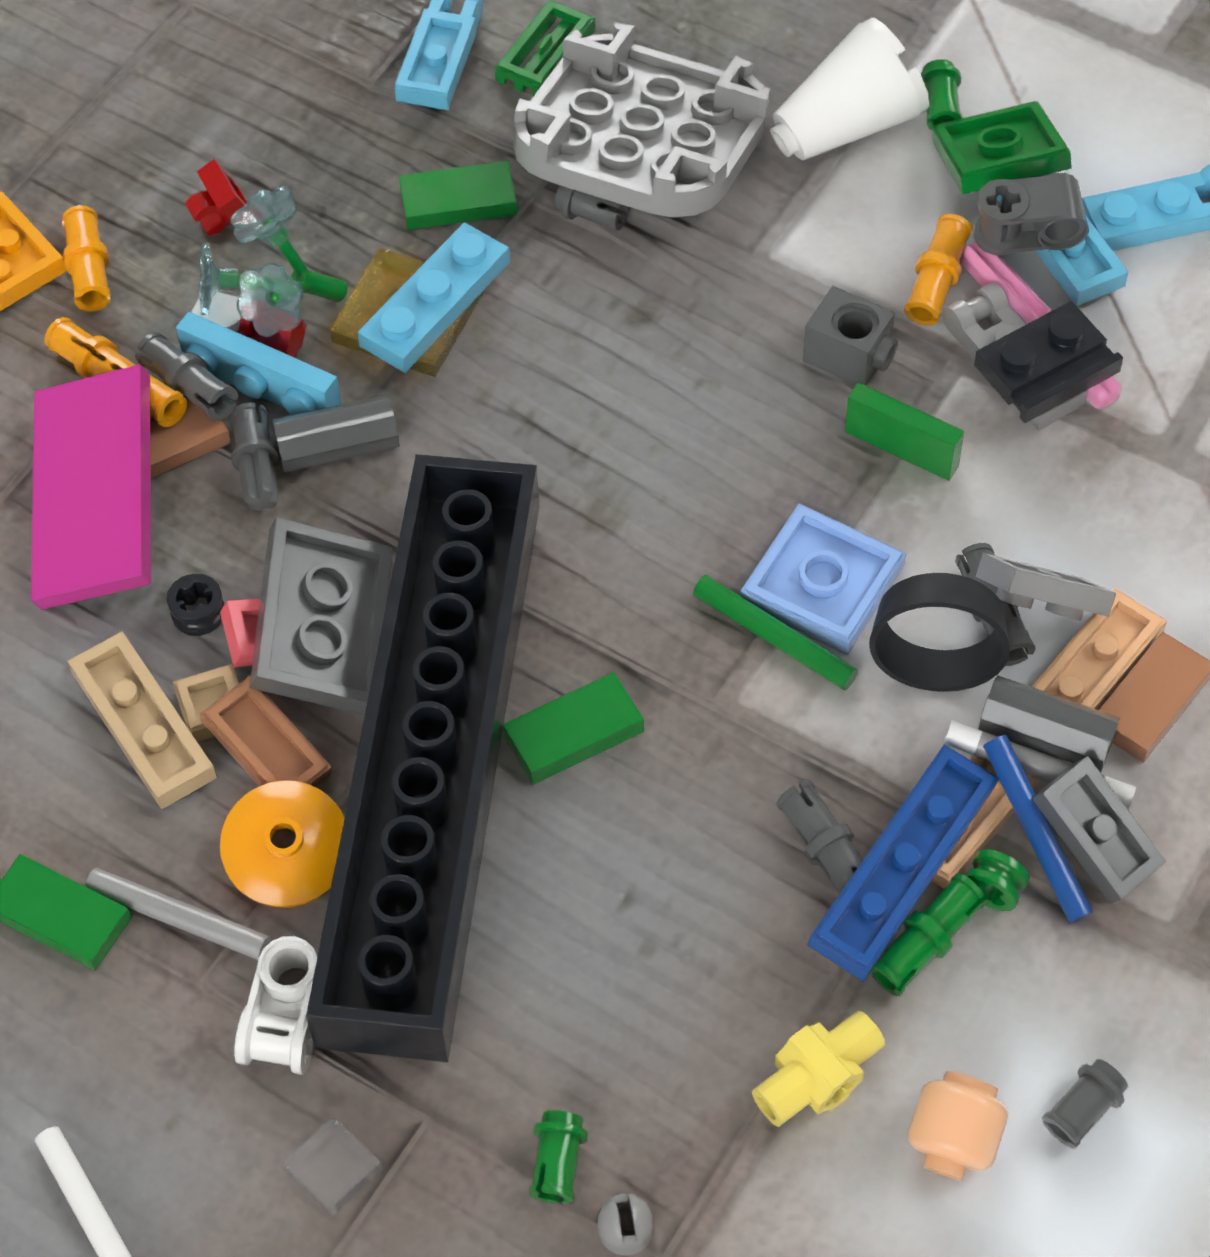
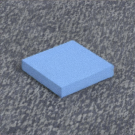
(823, 578)

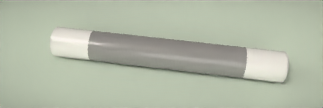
(1032, 761)

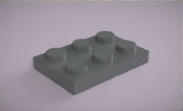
(320, 615)

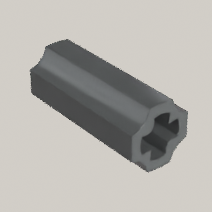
(336, 432)
(1048, 722)

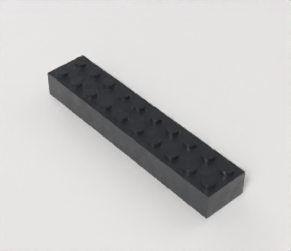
(426, 763)

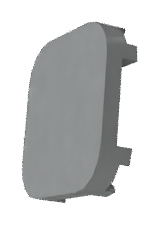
(641, 125)

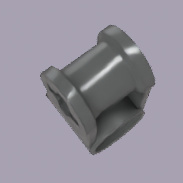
(1035, 212)

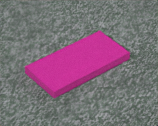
(91, 488)

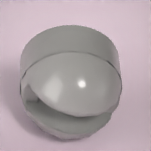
(610, 1230)

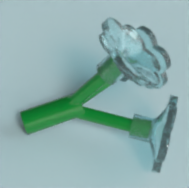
(267, 294)

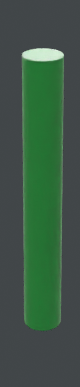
(775, 632)

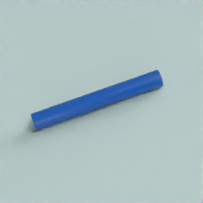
(1037, 829)

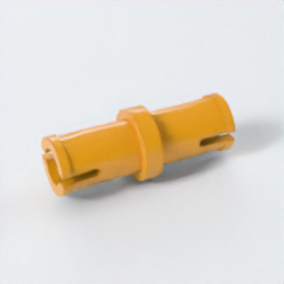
(86, 258)
(938, 269)

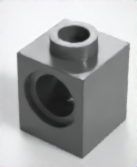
(849, 337)

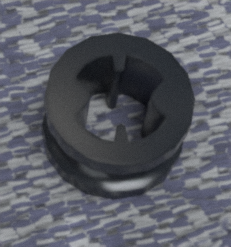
(187, 591)

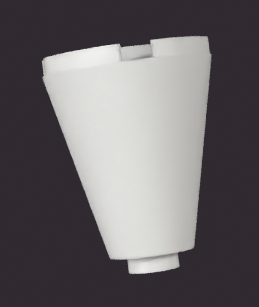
(851, 95)

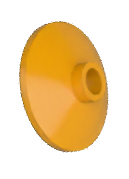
(275, 874)

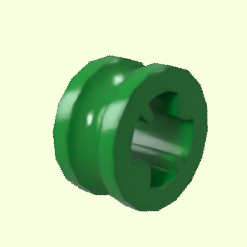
(998, 878)

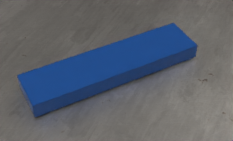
(902, 863)

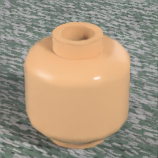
(957, 1125)

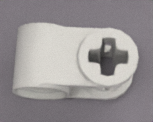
(275, 1018)

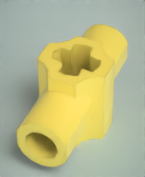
(818, 1068)

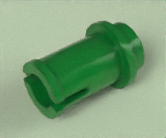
(942, 83)
(557, 1156)

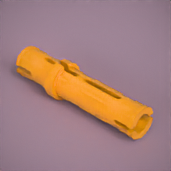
(99, 355)

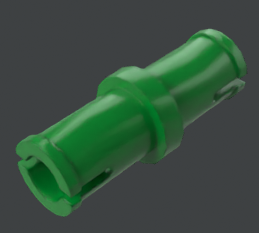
(928, 934)

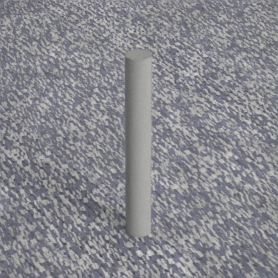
(178, 913)

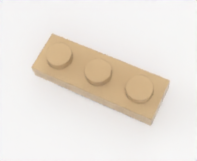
(142, 720)

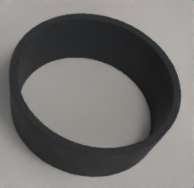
(934, 668)

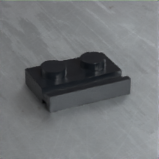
(1048, 361)

